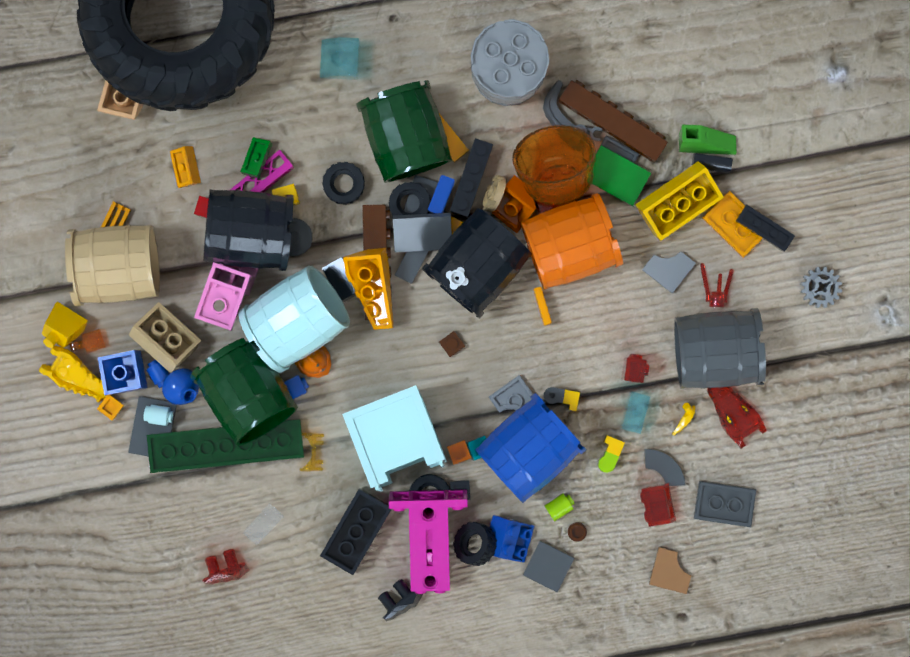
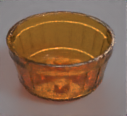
(555, 164)

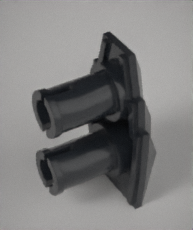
(408, 600)

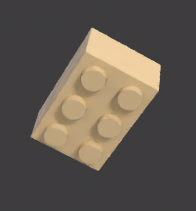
(164, 337)

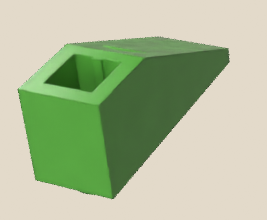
(705, 140)

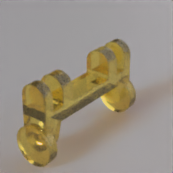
(310, 466)

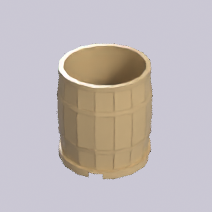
(112, 264)

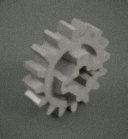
(826, 295)

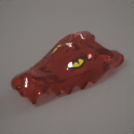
(735, 414)

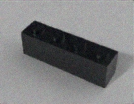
(471, 178)

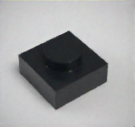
(461, 485)

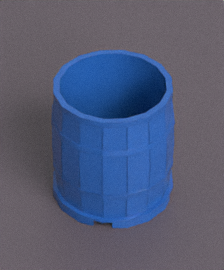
(529, 448)

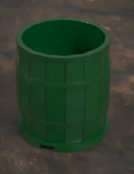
(405, 131)
(244, 391)

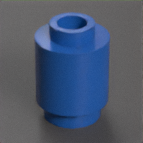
(157, 373)

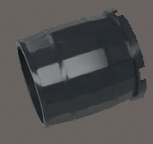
(248, 229)
(488, 256)

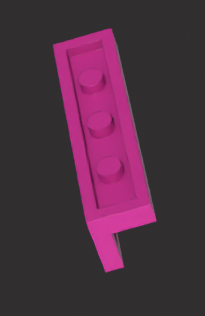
(273, 176)

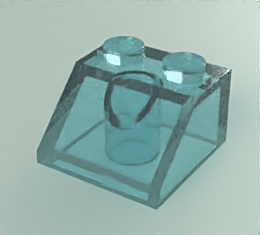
(340, 58)

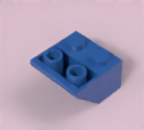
(512, 538)

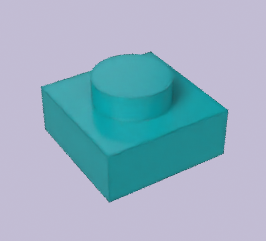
(472, 445)

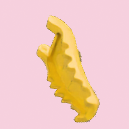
(72, 374)

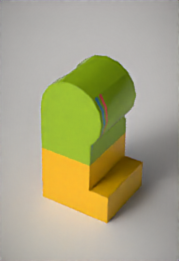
(609, 459)

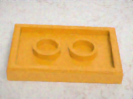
(723, 220)

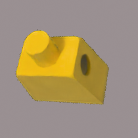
(62, 326)

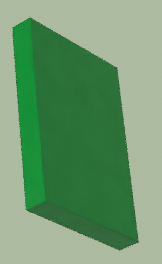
(619, 175)

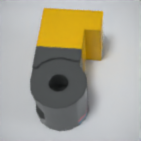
(554, 395)

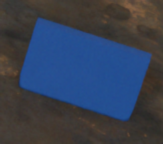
(441, 194)

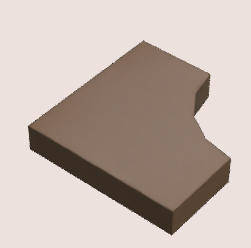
(667, 572)

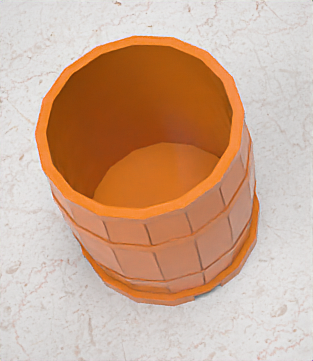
(571, 242)

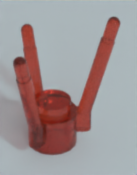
(717, 298)

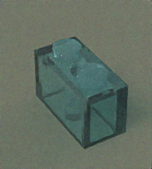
(635, 412)

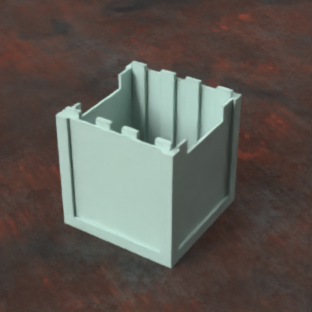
(393, 436)

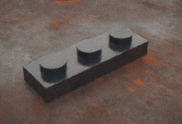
(765, 228)

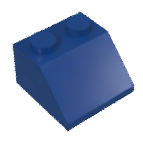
(122, 372)

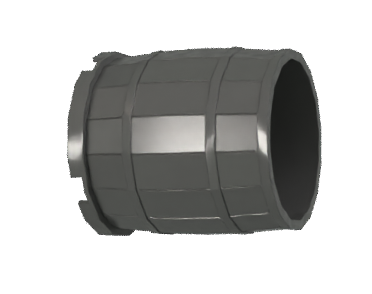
(719, 349)

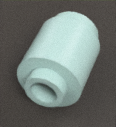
(158, 415)

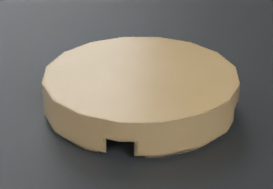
(494, 194)

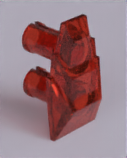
(233, 571)

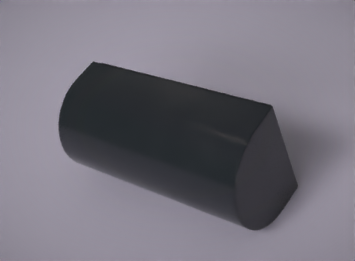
(713, 163)

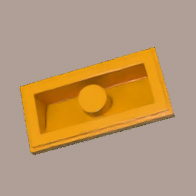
(185, 166)

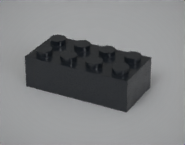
(356, 531)

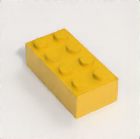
(679, 201)

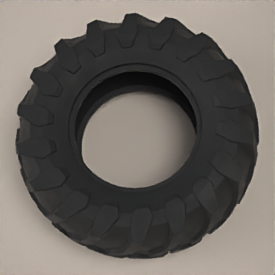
(176, 78)

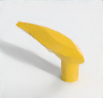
(686, 418)

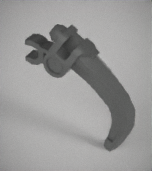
(556, 117)

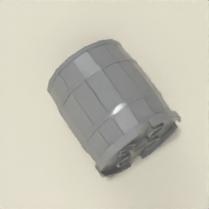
(509, 62)

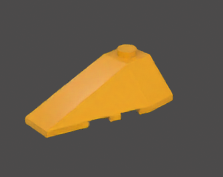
(371, 280)

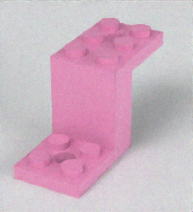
(228, 285)

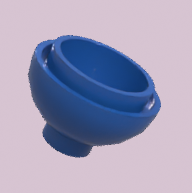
(179, 387)

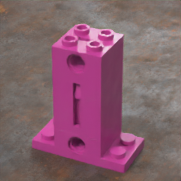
(429, 535)

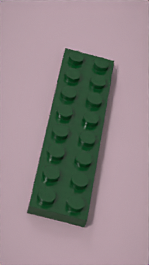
(216, 448)

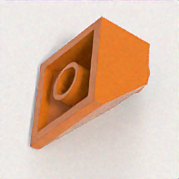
(515, 205)

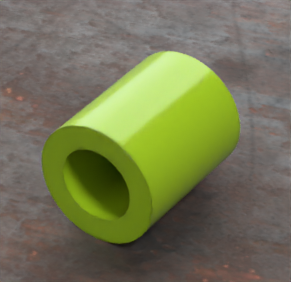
(559, 506)

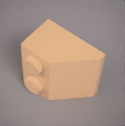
(117, 104)

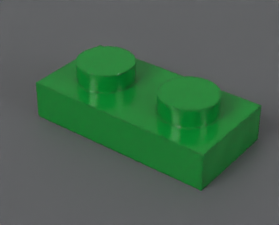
(256, 157)

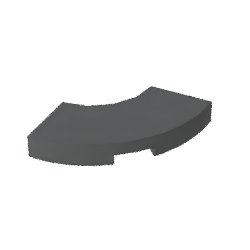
(665, 466)

